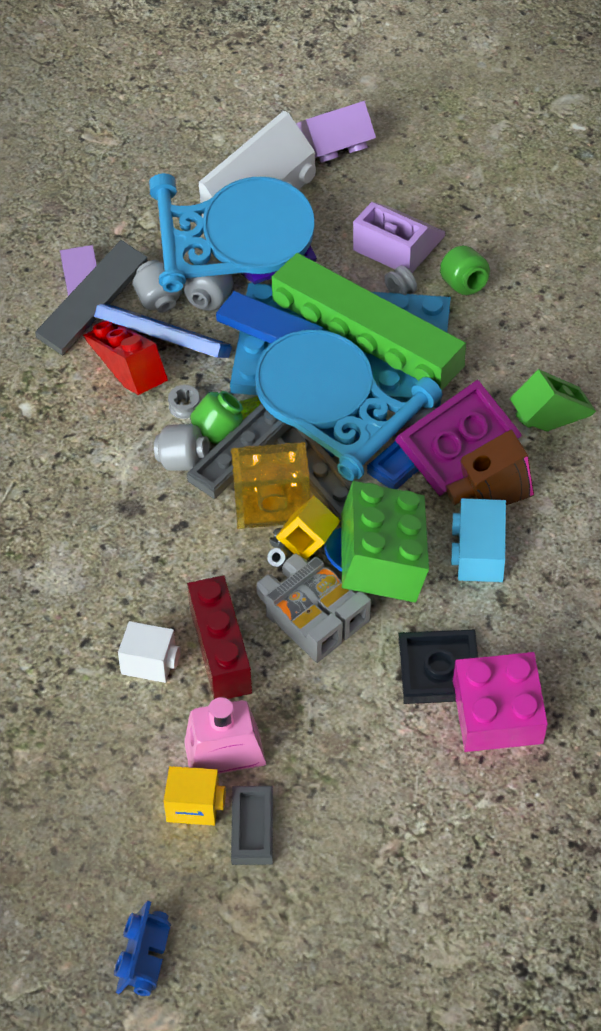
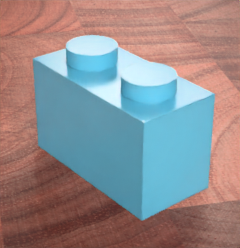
(481, 540)

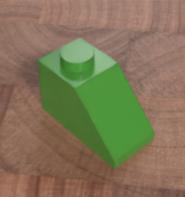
(550, 402)

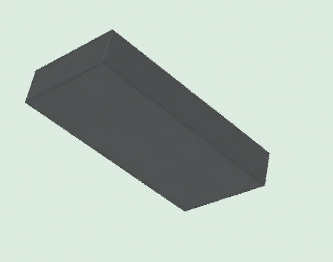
(252, 825)

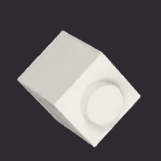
(148, 652)

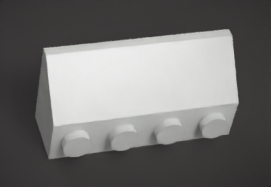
(273, 152)

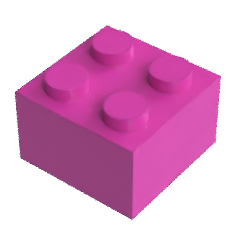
(499, 702)

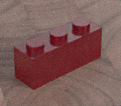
(219, 638)

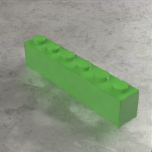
(368, 321)

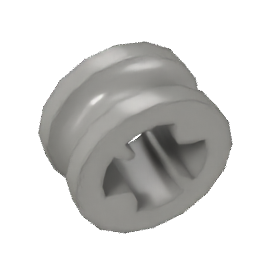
(400, 281)
(183, 392)

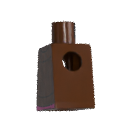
(494, 472)

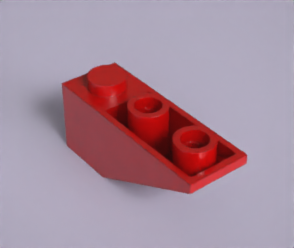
(128, 356)

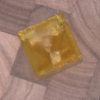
(269, 483)

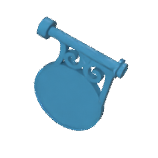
(245, 225)
(323, 383)

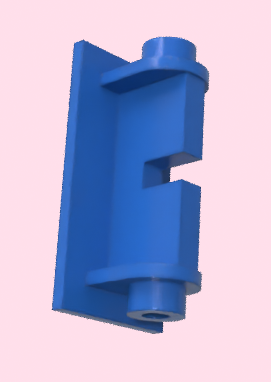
(135, 965)

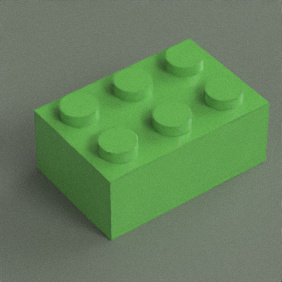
(384, 541)

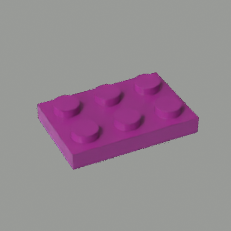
(452, 432)

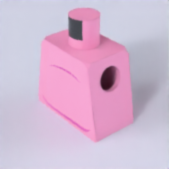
(223, 737)

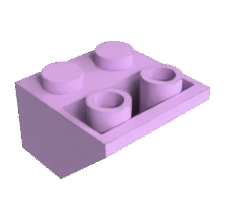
(394, 237)

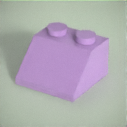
(338, 130)

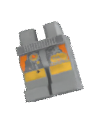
(313, 606)

